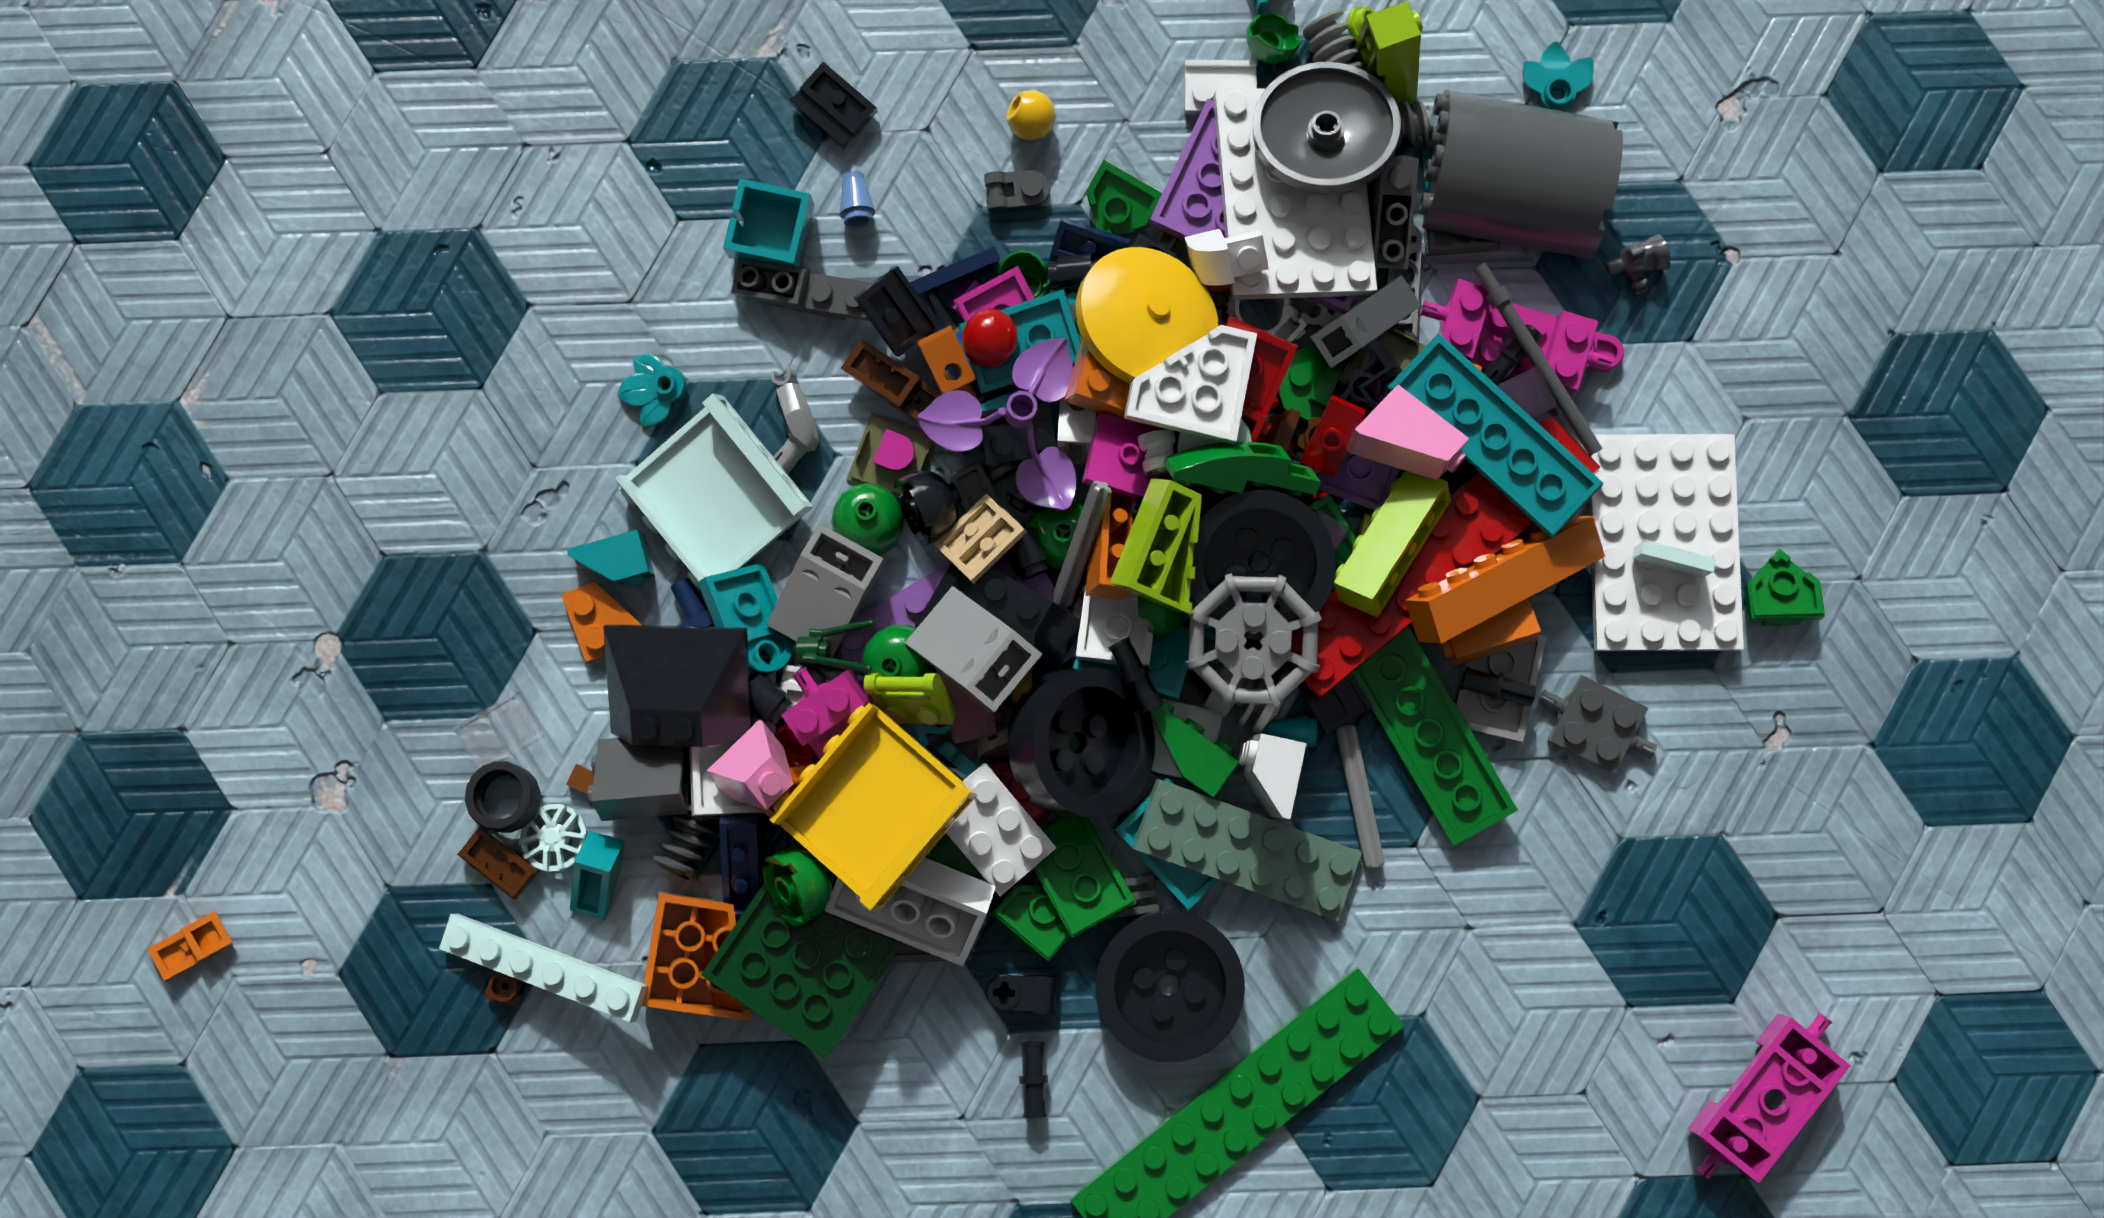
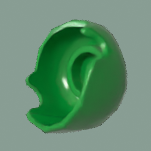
(1272, 38)
(1033, 269)
(1164, 620)

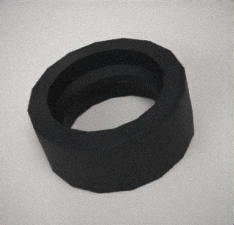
(478, 785)

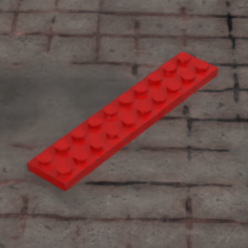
(1471, 526)

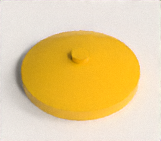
(1141, 310)

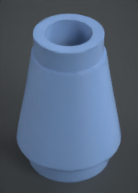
(856, 202)

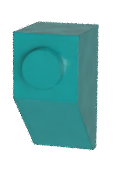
(618, 558)
(596, 875)

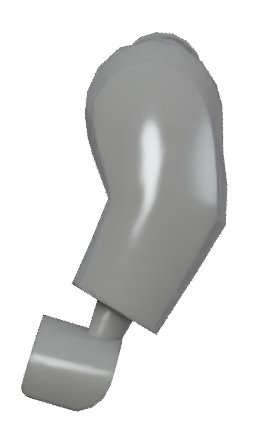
(799, 421)

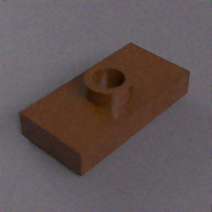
(498, 862)

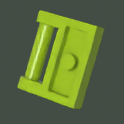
(911, 698)

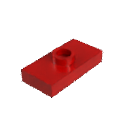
(1332, 435)

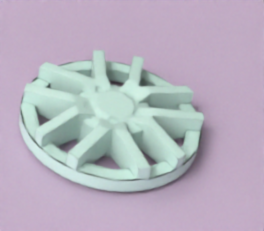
(553, 837)

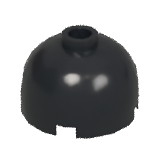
(928, 504)

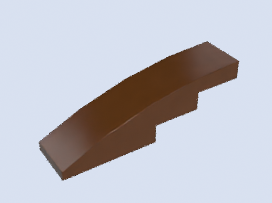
(890, 380)

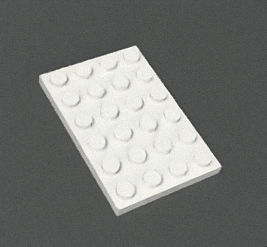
(1310, 239)
(1677, 495)

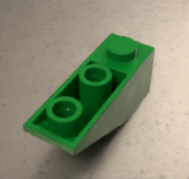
(1195, 757)

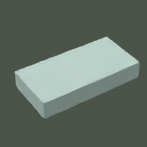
(1674, 558)

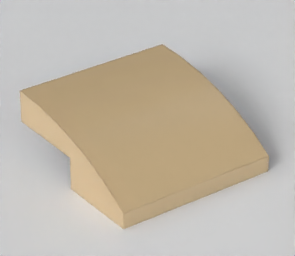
(980, 538)

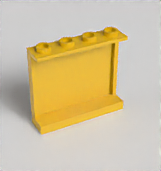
(873, 805)

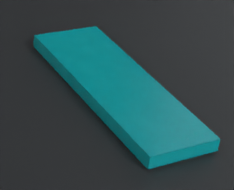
(1503, 439)

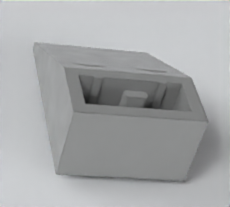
(825, 586)
(973, 649)

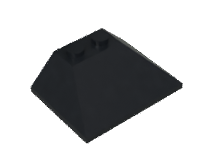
(1023, 610)
(678, 684)

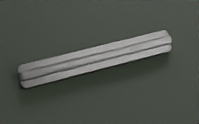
(1082, 543)
(1360, 796)

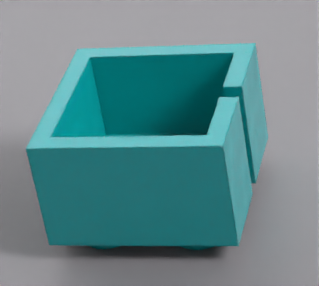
(773, 224)

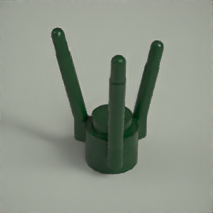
(816, 652)

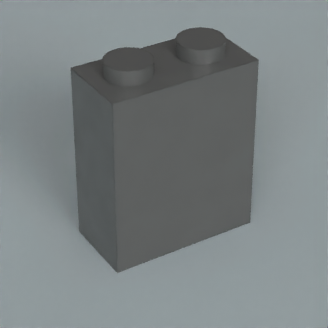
(639, 780)

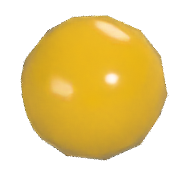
(1031, 115)

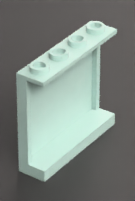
(714, 492)

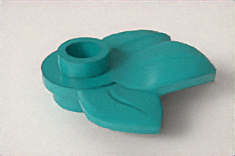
(1558, 73)
(647, 389)

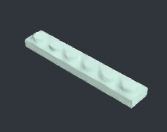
(543, 967)

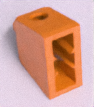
(942, 350)

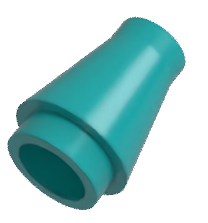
(1295, 728)

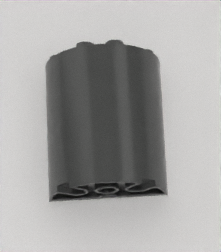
(1520, 174)

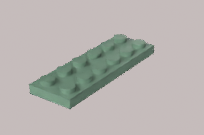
(1247, 850)

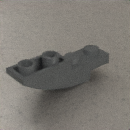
(798, 289)

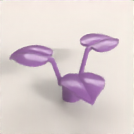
(1041, 370)

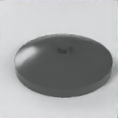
(1326, 127)

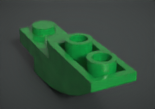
(1229, 466)

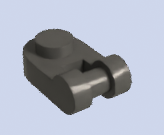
(1030, 190)

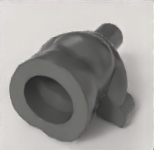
(1640, 258)

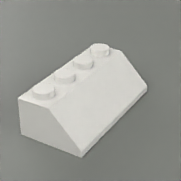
(1272, 771)
(931, 910)

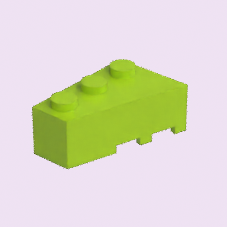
(1391, 49)
(1161, 546)

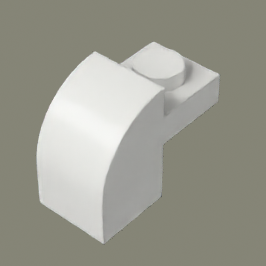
(1221, 259)

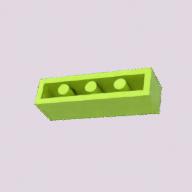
(1391, 542)

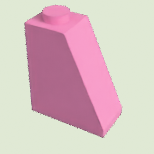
(1408, 437)
(753, 768)

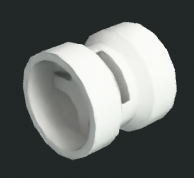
(1157, 447)

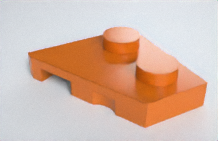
(589, 610)

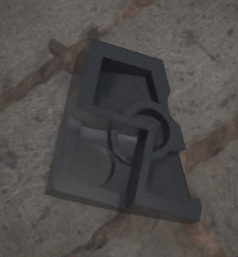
(1371, 378)

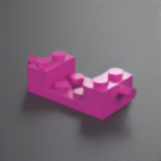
(1478, 331)
(824, 708)
(1741, 1127)

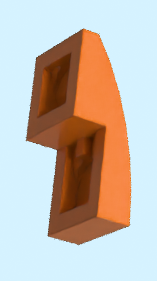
(190, 946)

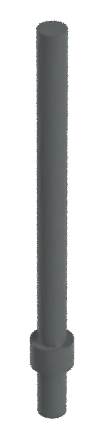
(1500, 298)

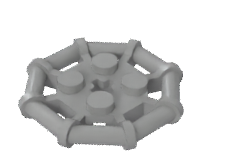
(1275, 642)

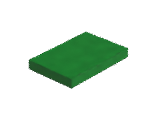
(1081, 877)

